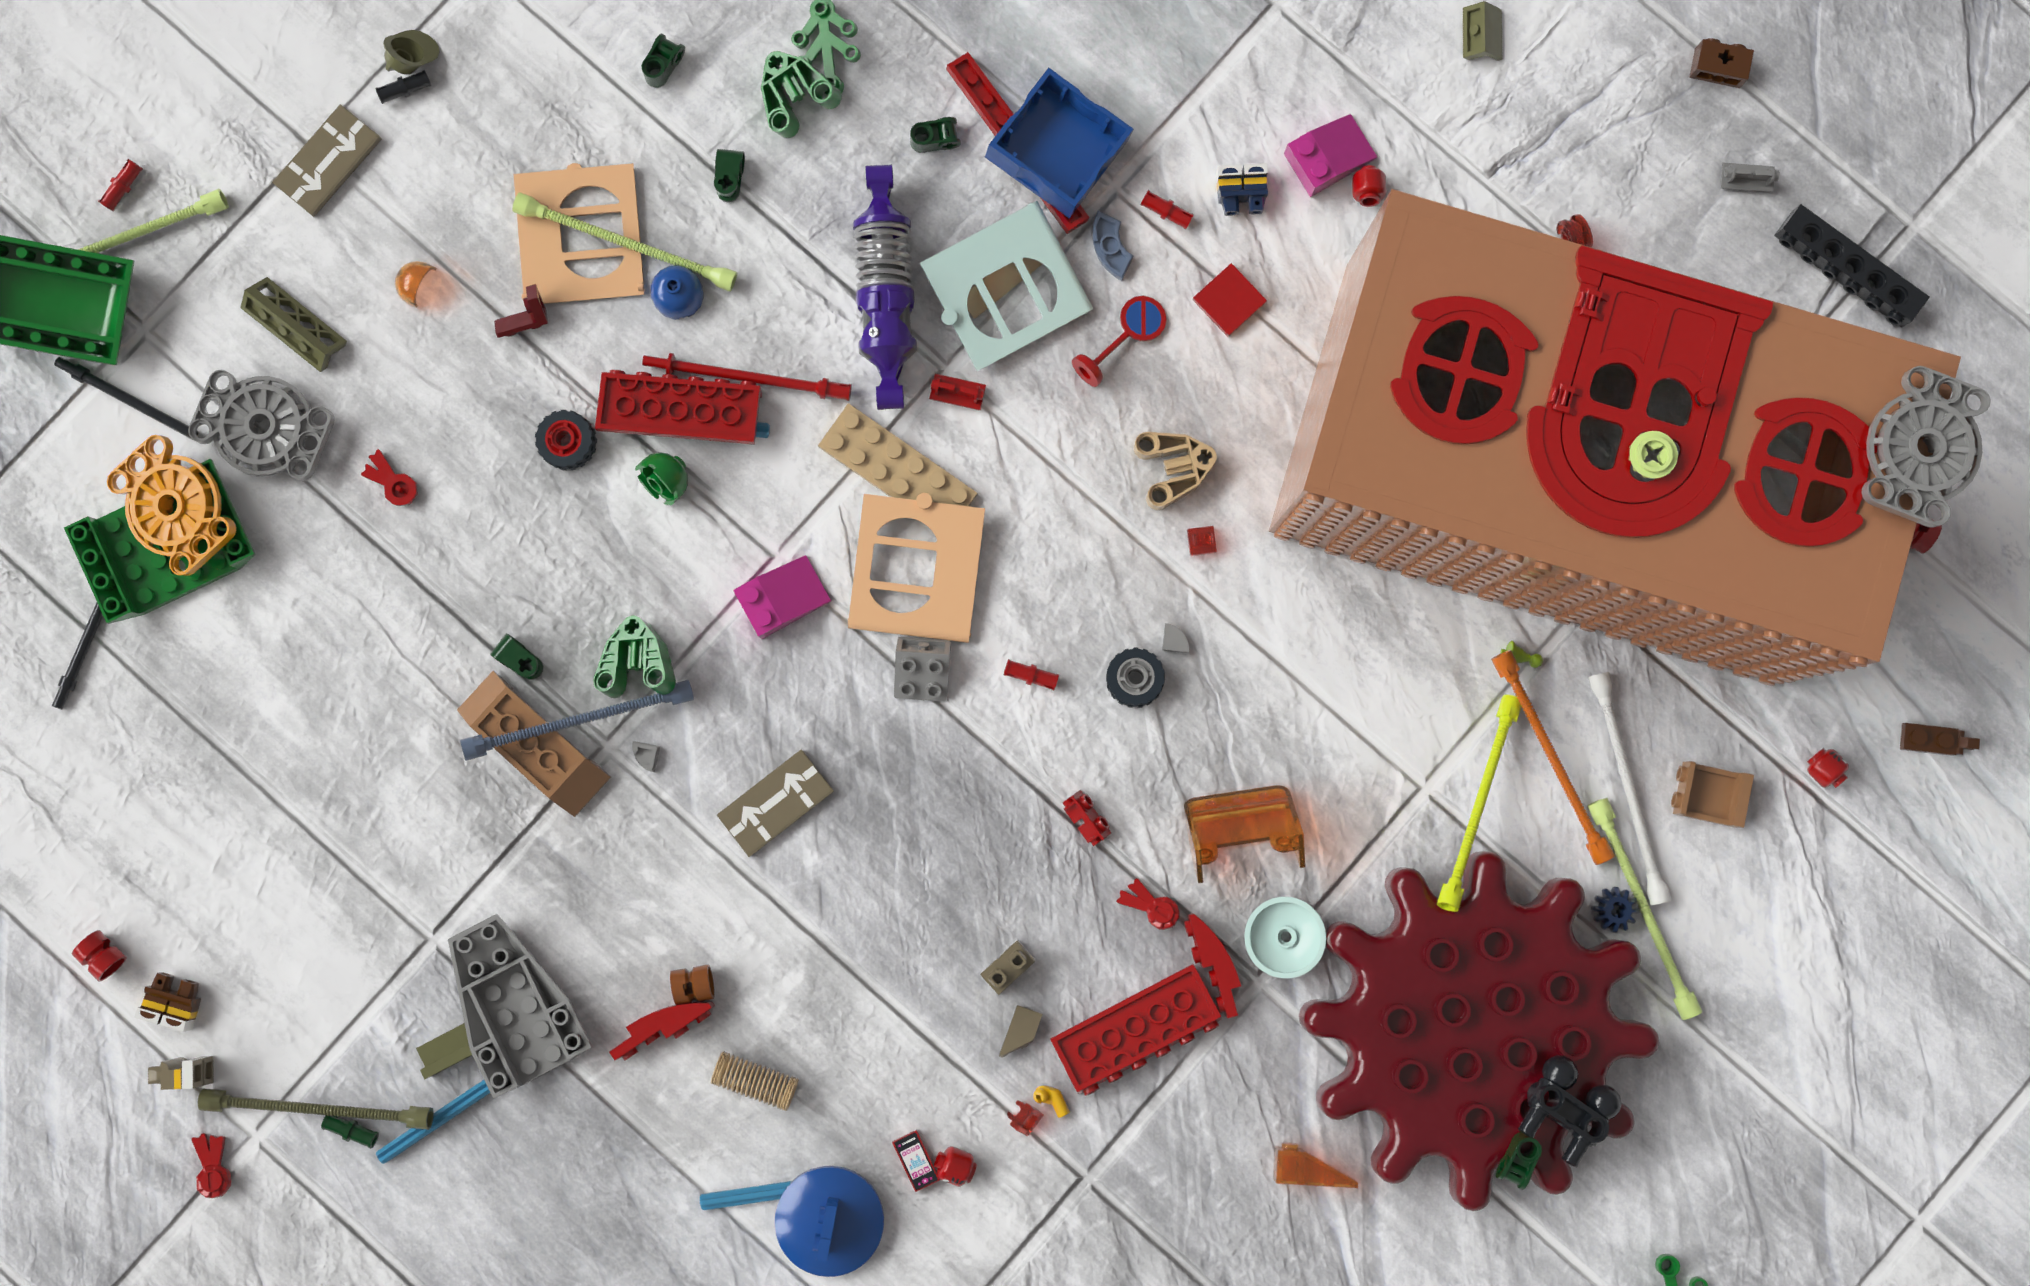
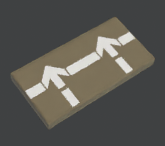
(327, 160)
(775, 803)

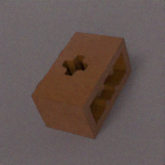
(1721, 63)

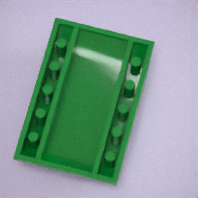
(62, 300)

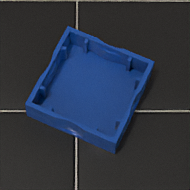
(1058, 143)

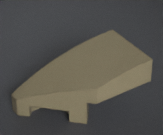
(1021, 1030)

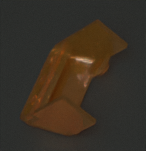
(1242, 819)

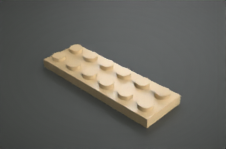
(889, 461)

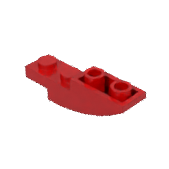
(1211, 952)
(670, 1020)

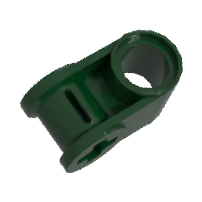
(664, 56)
(936, 135)
(728, 170)
(515, 656)
(1519, 1162)

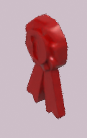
(398, 488)
(1161, 911)
(214, 1178)

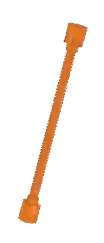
(1598, 846)

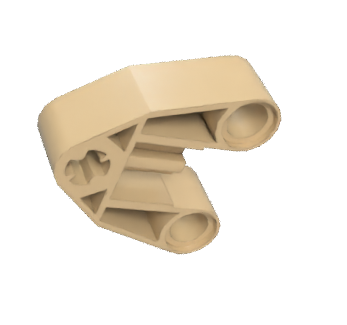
(1170, 444)

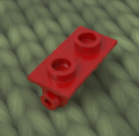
(957, 391)
(1081, 807)

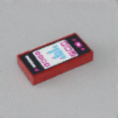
(915, 1160)

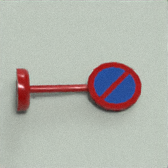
(1140, 319)

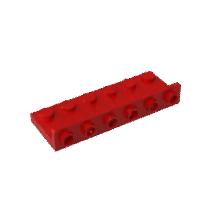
(678, 407)
(1136, 1030)

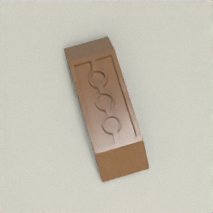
(544, 760)

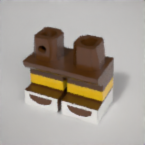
(170, 1007)

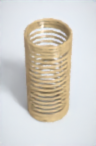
(718, 1080)

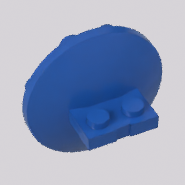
(829, 1221)

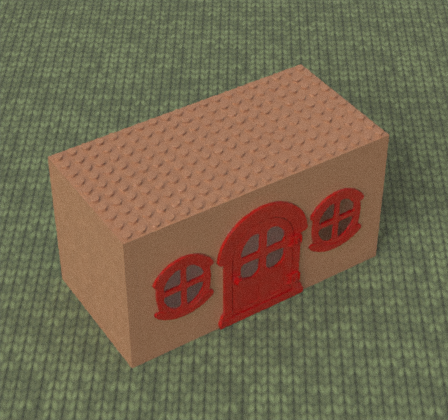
(1520, 508)

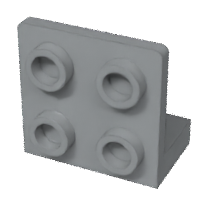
(921, 668)

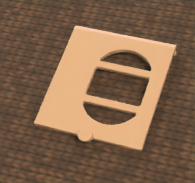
(542, 239)
(952, 596)

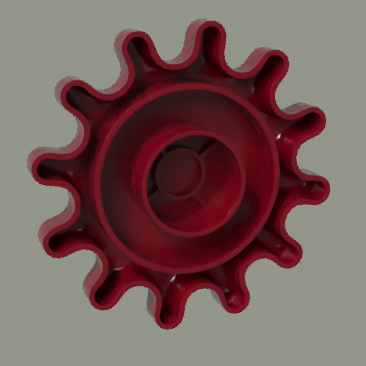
(1460, 1018)

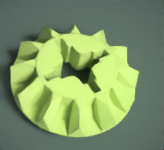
(1666, 458)

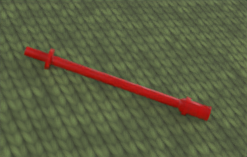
(823, 388)

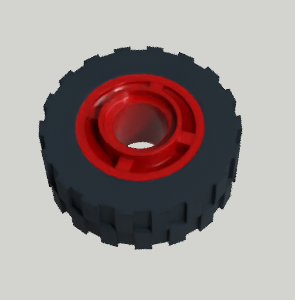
(552, 431)

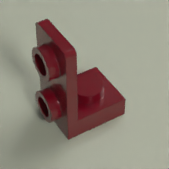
(532, 318)

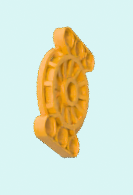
(150, 501)

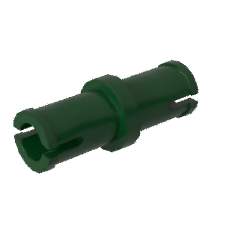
(350, 1130)

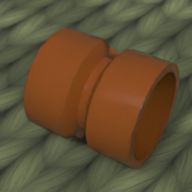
(701, 980)

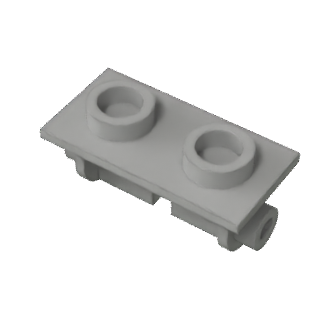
(1748, 177)

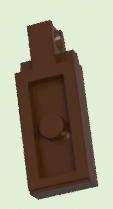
(1936, 739)

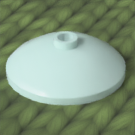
(1265, 941)

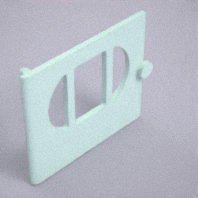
(1004, 242)

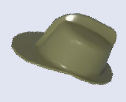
(409, 51)

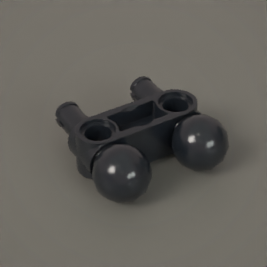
(1570, 1113)

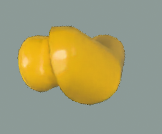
(1053, 1097)

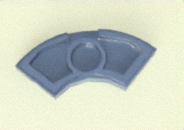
(1109, 247)

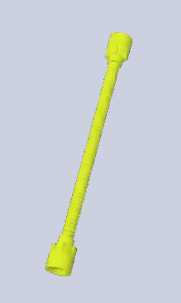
(1452, 893)

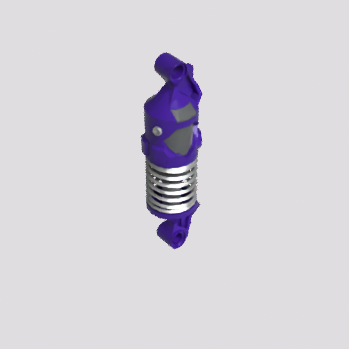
(885, 288)

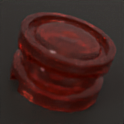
(1575, 230)

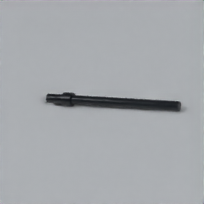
(83, 375)
(68, 681)

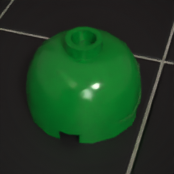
(663, 476)

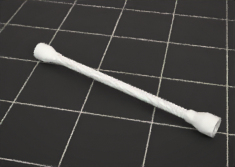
(1656, 888)

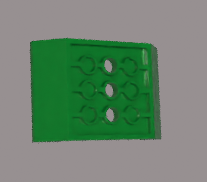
(135, 580)

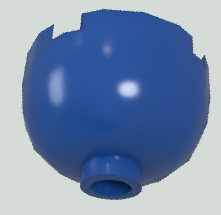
(680, 301)

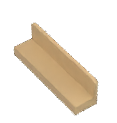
(998, 285)

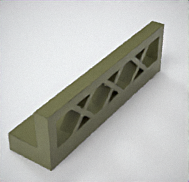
(287, 325)

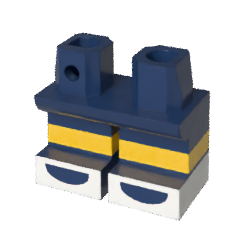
(1251, 189)

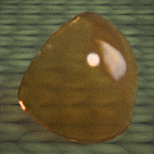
(409, 279)

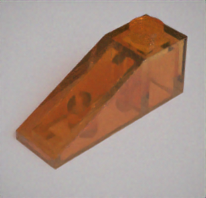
(1300, 1167)

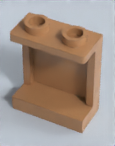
(1712, 794)

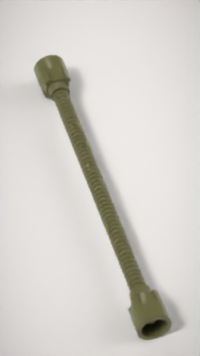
(217, 1100)

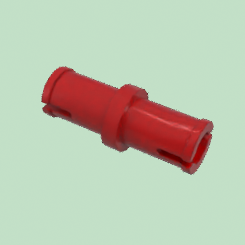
(120, 185)
(1166, 209)
(1031, 674)

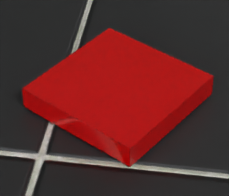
(1229, 300)

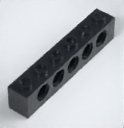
(1908, 297)

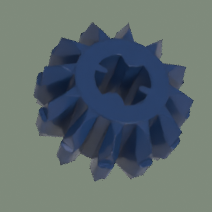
(1605, 907)

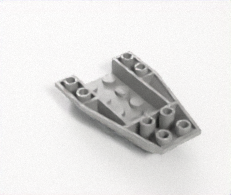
(511, 1008)

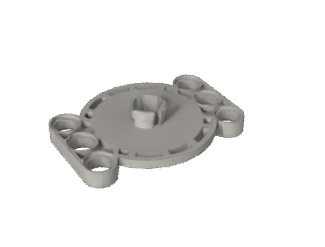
(254, 403)
(1948, 434)

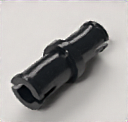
(403, 86)

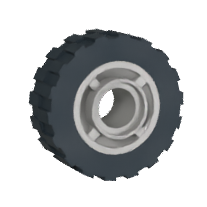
(1135, 661)

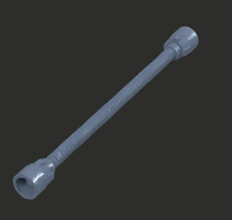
(477, 746)

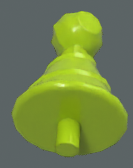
(1521, 656)

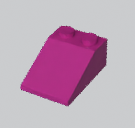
(1329, 154)
(782, 596)

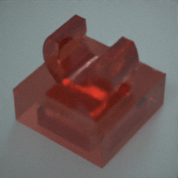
(1201, 541)
(1026, 1118)

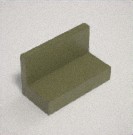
(1482, 31)
(444, 1051)

